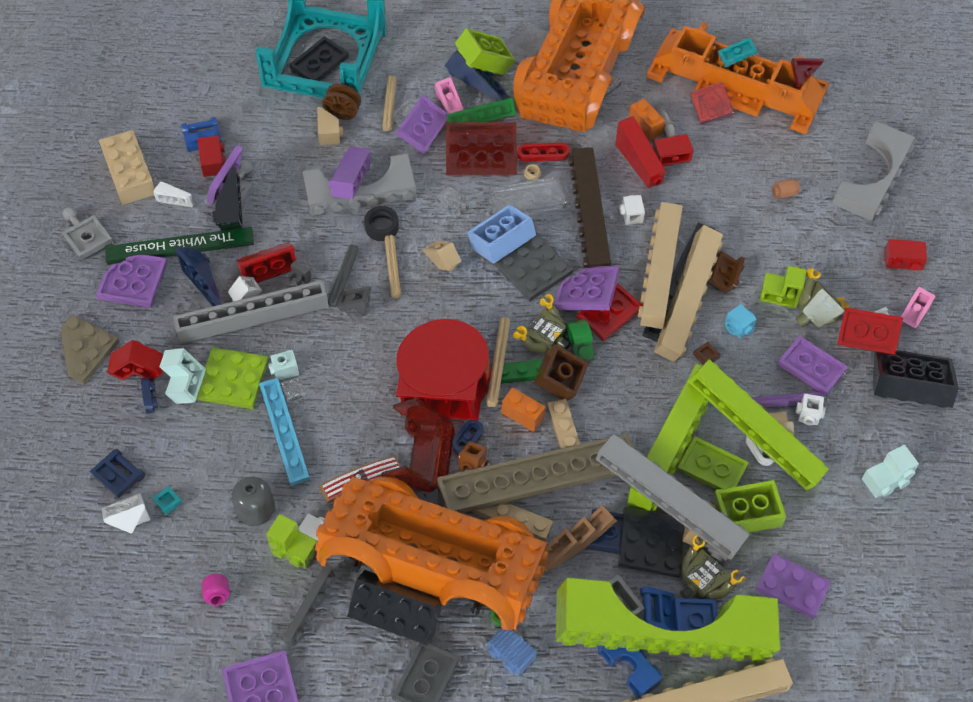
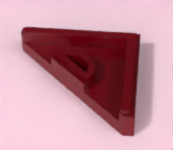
(804, 68)

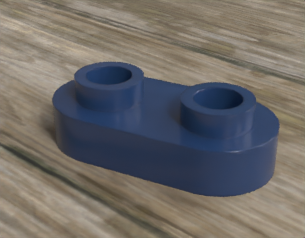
(148, 388)
(465, 436)

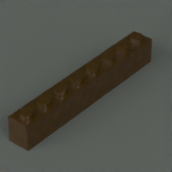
(589, 207)

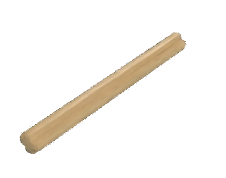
(498, 362)

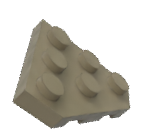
(85, 347)

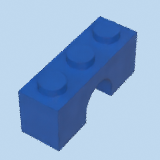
(645, 676)

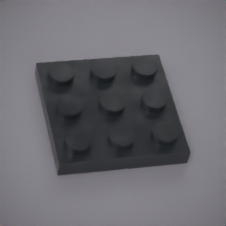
(651, 542)

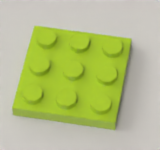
(232, 378)

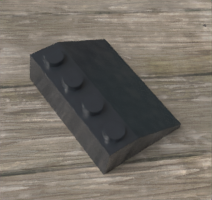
(915, 378)

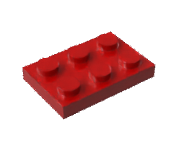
(607, 322)
(870, 331)

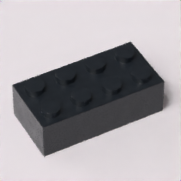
(394, 608)

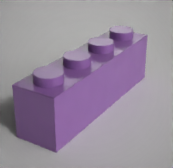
(350, 172)

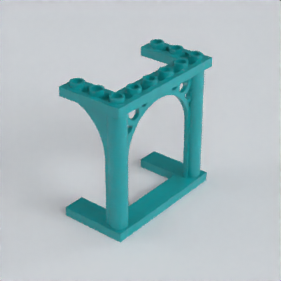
(272, 62)

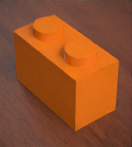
(648, 119)
(523, 409)

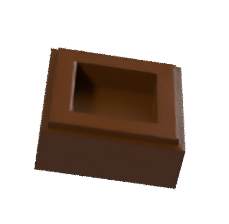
(706, 352)

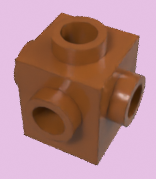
(472, 457)

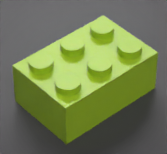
(485, 51)
(752, 506)

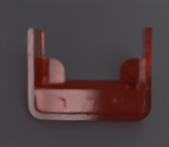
(431, 445)

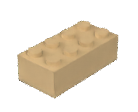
(127, 167)

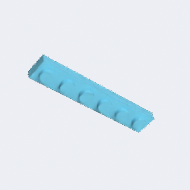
(284, 432)

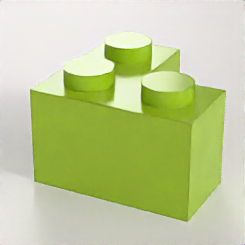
(783, 289)
(290, 543)

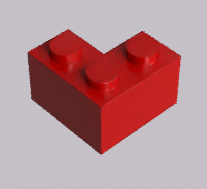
(135, 359)

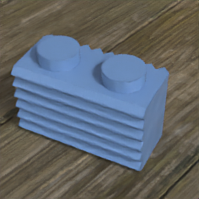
(512, 651)

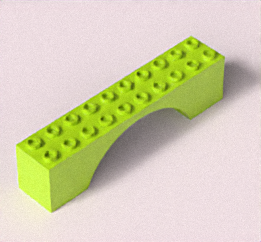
(594, 616)

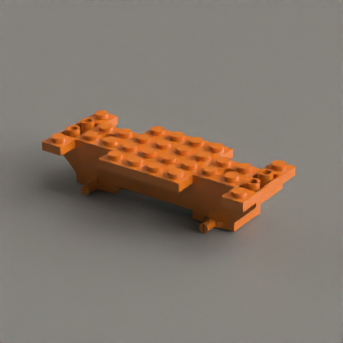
(747, 83)

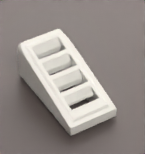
(171, 195)

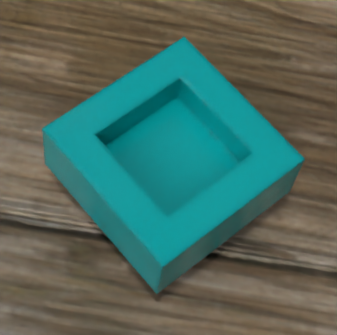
(167, 500)

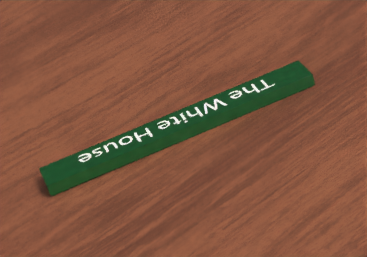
(166, 246)

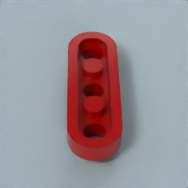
(543, 152)

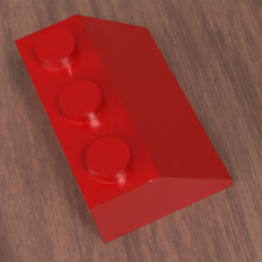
(267, 263)

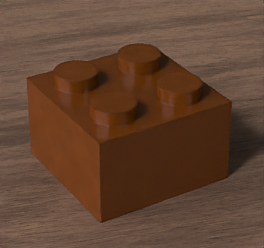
(561, 373)

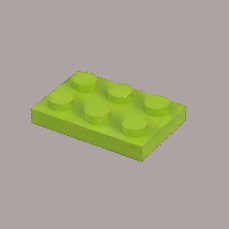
(712, 465)

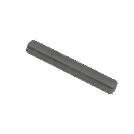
(343, 275)

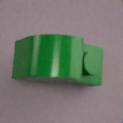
(581, 338)

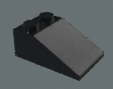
(229, 205)

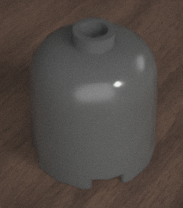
(253, 501)

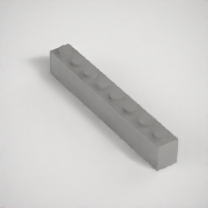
(251, 311)
(672, 496)

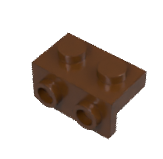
(726, 272)

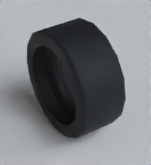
(381, 212)

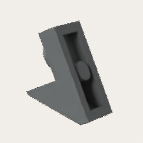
(356, 299)

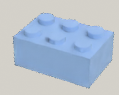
(501, 233)

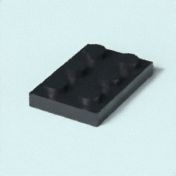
(319, 60)

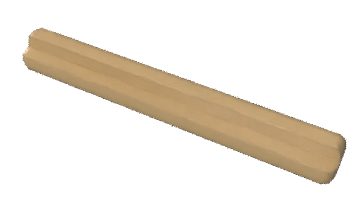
(389, 103)
(392, 267)

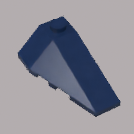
(475, 77)
(197, 269)

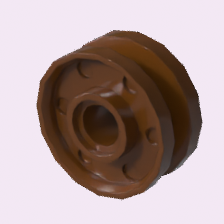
(341, 101)

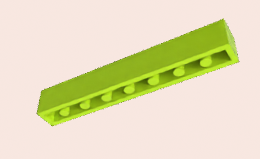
(758, 425)

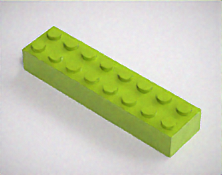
(674, 437)

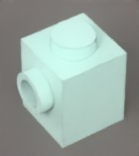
(283, 365)

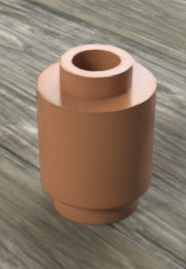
(785, 188)

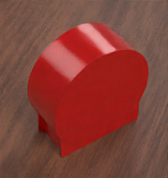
(445, 368)

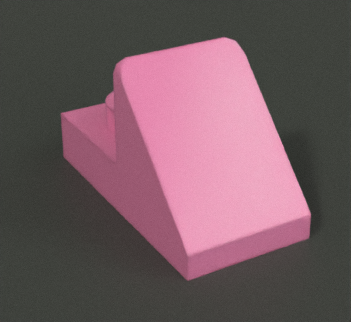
(448, 95)
(918, 307)

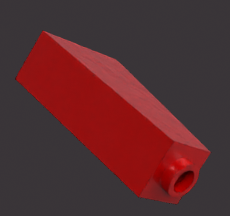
(639, 152)

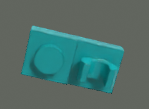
(737, 52)

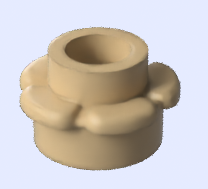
(532, 172)

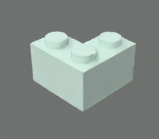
(185, 375)
(891, 473)

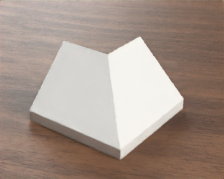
(126, 513)

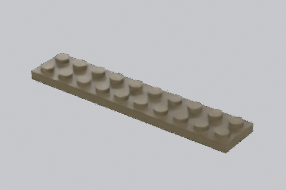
(524, 477)

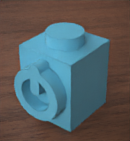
(740, 321)

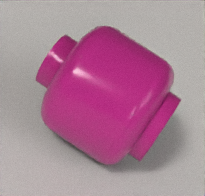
(215, 589)

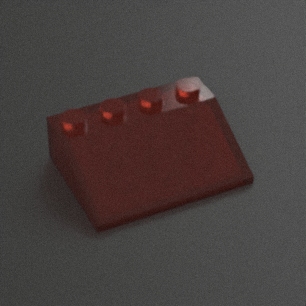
(481, 148)

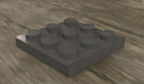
(534, 267)

